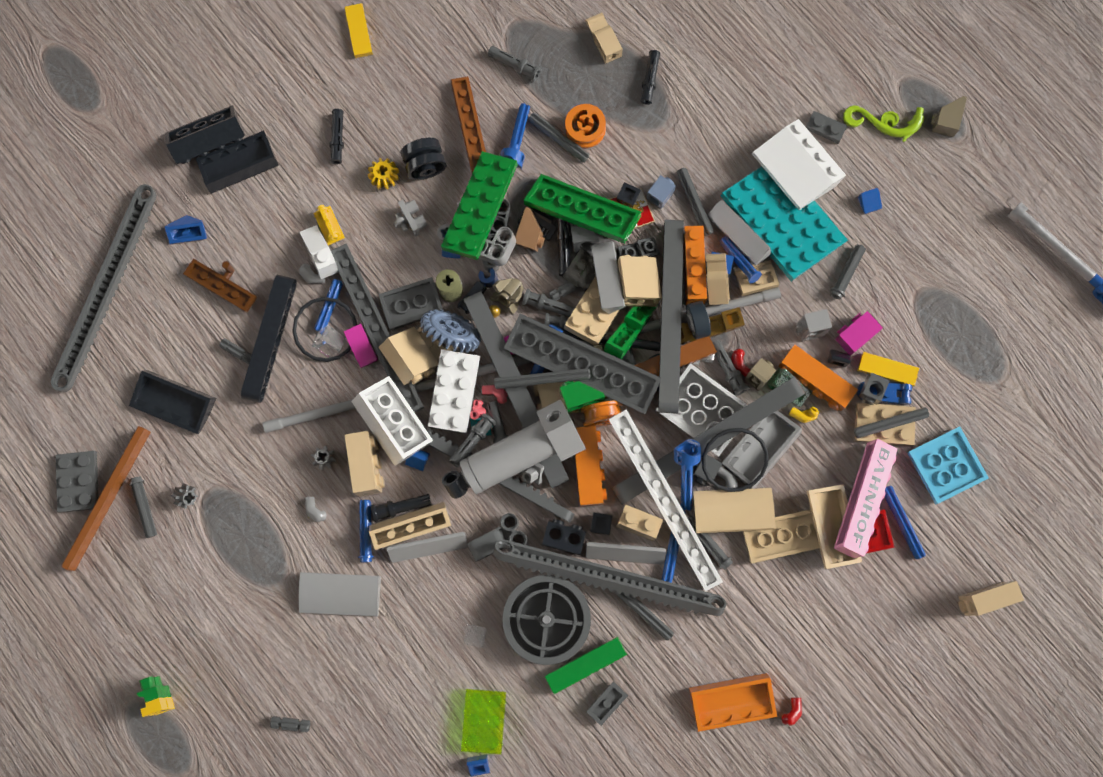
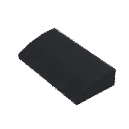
(237, 162)
(172, 401)

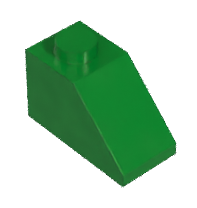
(578, 395)

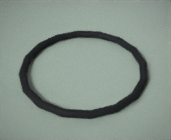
(295, 326)
(721, 434)

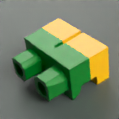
(156, 697)

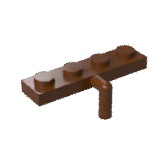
(221, 284)

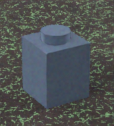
(661, 191)

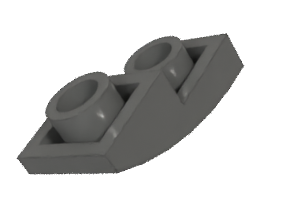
(642, 247)

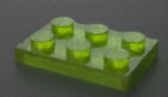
(483, 721)

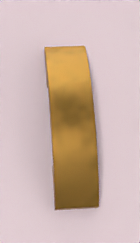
(719, 324)

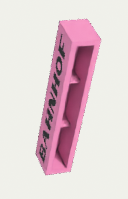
(865, 499)

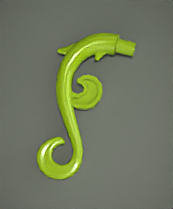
(890, 116)

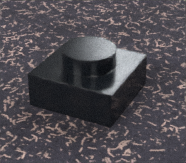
(628, 195)
(601, 523)

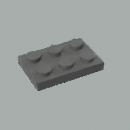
(410, 303)
(76, 481)

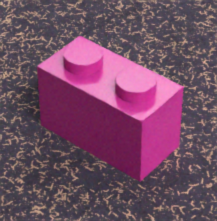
(858, 333)

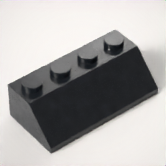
(204, 135)

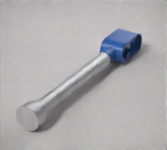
(1019, 213)

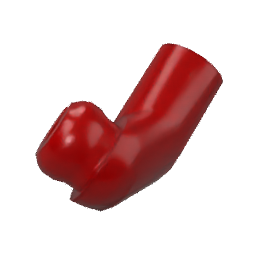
(737, 360)
(795, 713)

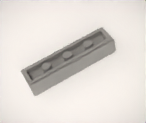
(739, 232)
(608, 277)
(427, 547)
(625, 553)

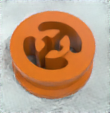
(587, 115)
(599, 413)

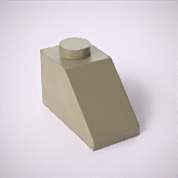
(949, 118)
(760, 373)

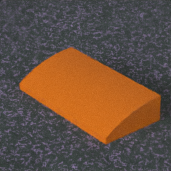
(733, 702)

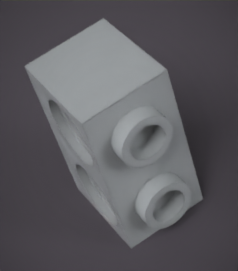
(813, 325)

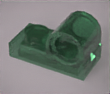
(782, 376)

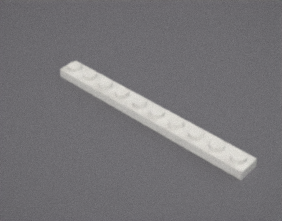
(665, 500)

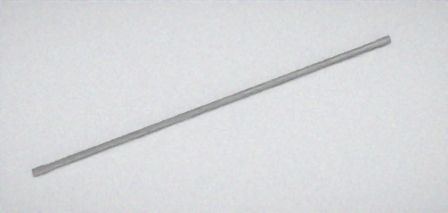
(280, 423)

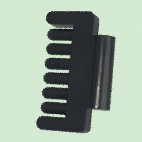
(545, 222)

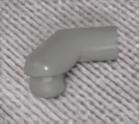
(312, 512)

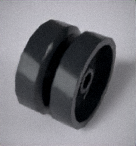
(423, 158)

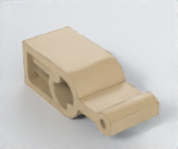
(604, 38)
(717, 279)

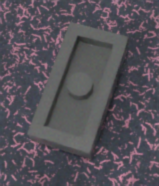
(826, 127)
(607, 703)

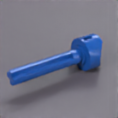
(516, 139)
(687, 459)

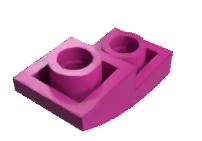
(360, 346)

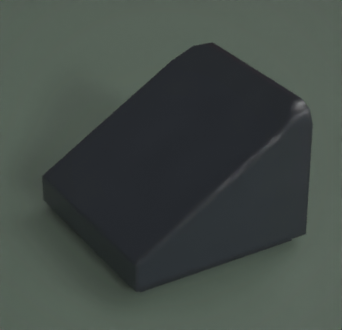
(839, 358)

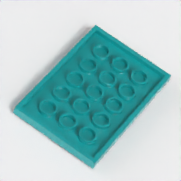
(795, 236)

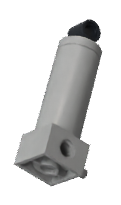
(517, 452)

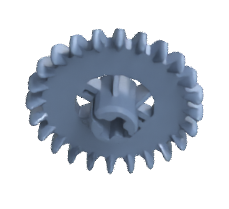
(450, 330)

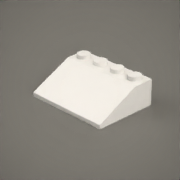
(799, 164)
(702, 404)

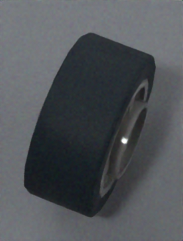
(698, 320)

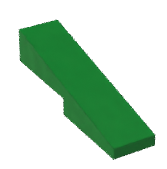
(629, 330)
(585, 665)

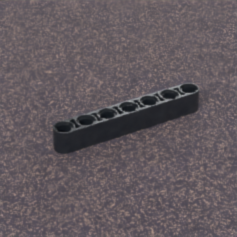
(268, 338)

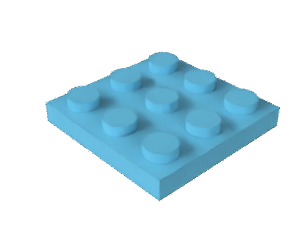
(947, 465)

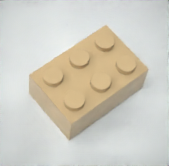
(364, 463)

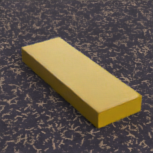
(358, 30)
(888, 369)

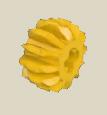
(383, 180)

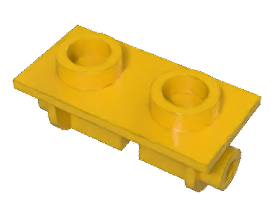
(328, 224)

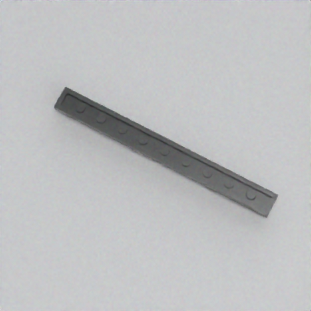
(371, 318)

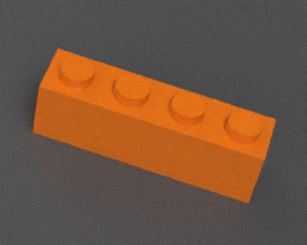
(694, 264)
(818, 378)
(588, 468)

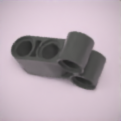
(484, 545)

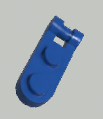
(891, 393)

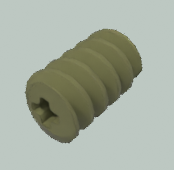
(449, 285)

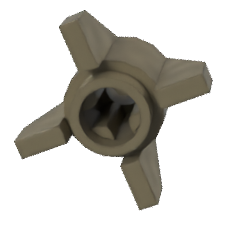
(508, 293)

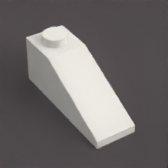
(319, 252)

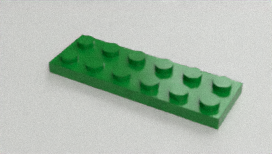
(479, 205)
(582, 208)

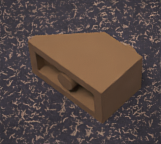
(529, 232)

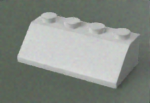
(391, 420)

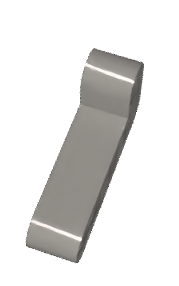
(491, 247)

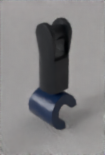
(479, 286)

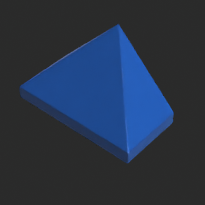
(185, 230)

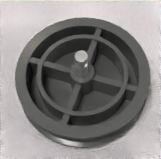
(546, 619)

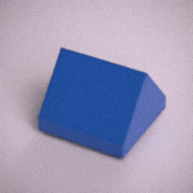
(418, 460)
(478, 765)

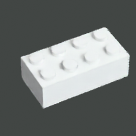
(454, 391)

